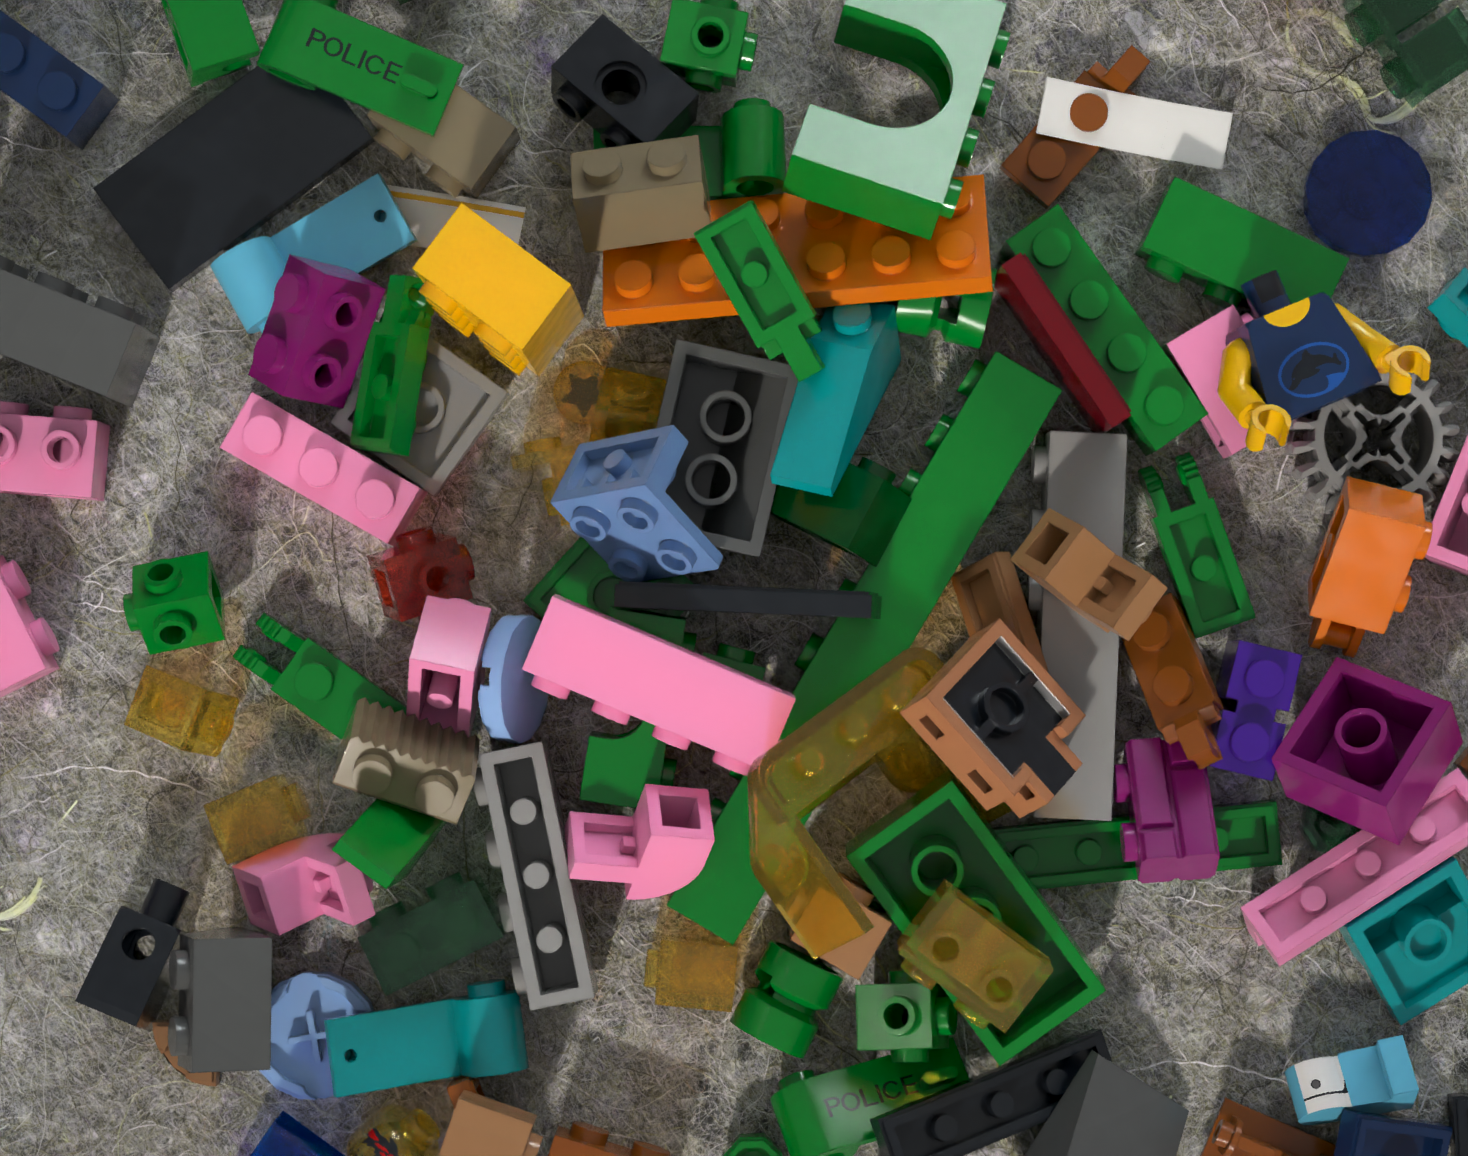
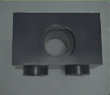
(612, 61)

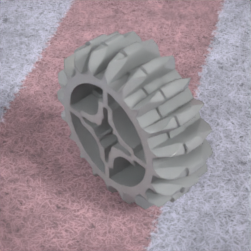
(1394, 457)

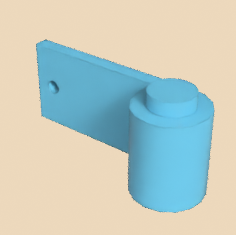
(340, 233)

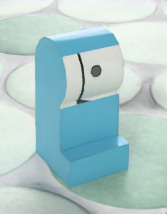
(1362, 1080)

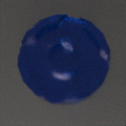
(1367, 194)

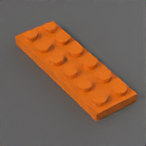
(830, 252)

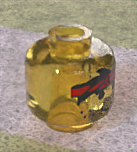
(396, 1132)

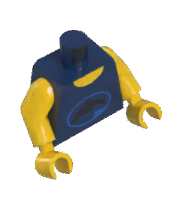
(1304, 360)

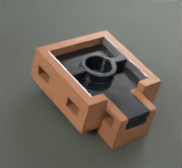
(998, 722)

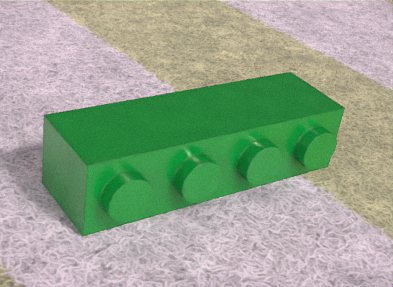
(1113, 331)

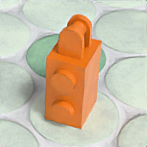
(1365, 563)

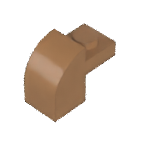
(1088, 575)

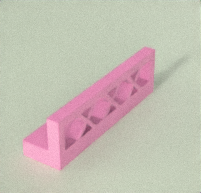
(1358, 875)

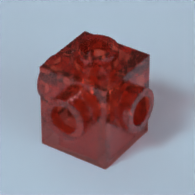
(420, 567)

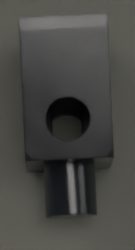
(133, 987)

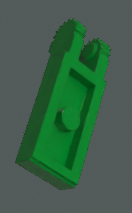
(1197, 552)
(314, 678)

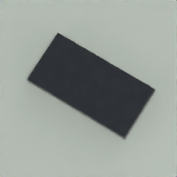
(229, 171)

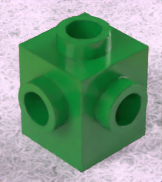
(710, 20)
(176, 603)
(903, 1018)

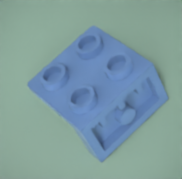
(621, 508)

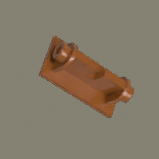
(1251, 1133)

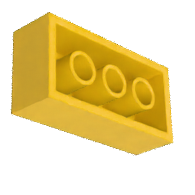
(497, 292)

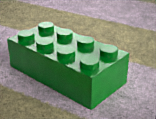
(946, 837)

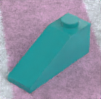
(838, 402)

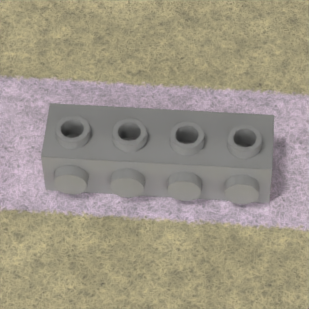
(539, 896)

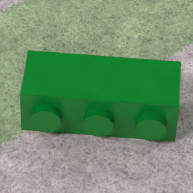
(1227, 246)

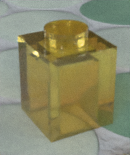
(258, 817)
(692, 973)

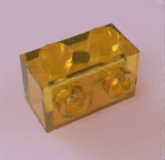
(973, 958)

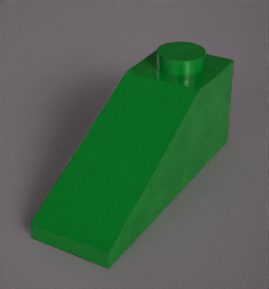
(388, 841)

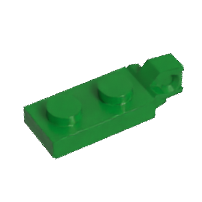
(763, 287)
(393, 371)

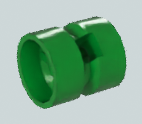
(957, 326)
(786, 999)

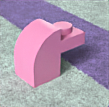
(650, 851)
(301, 883)

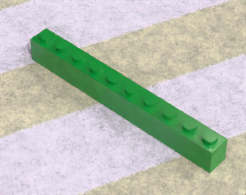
(947, 509)

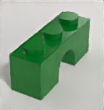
(624, 762)

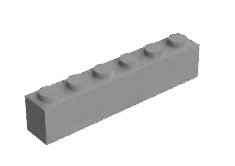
(1086, 483)

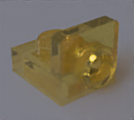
(626, 404)
(545, 454)
(181, 712)

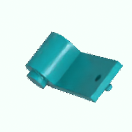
(428, 1041)

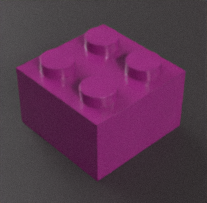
(1368, 750)

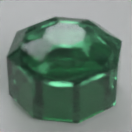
(1323, 830)

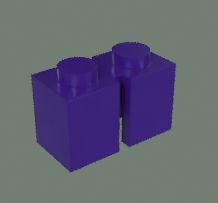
(1261, 684)

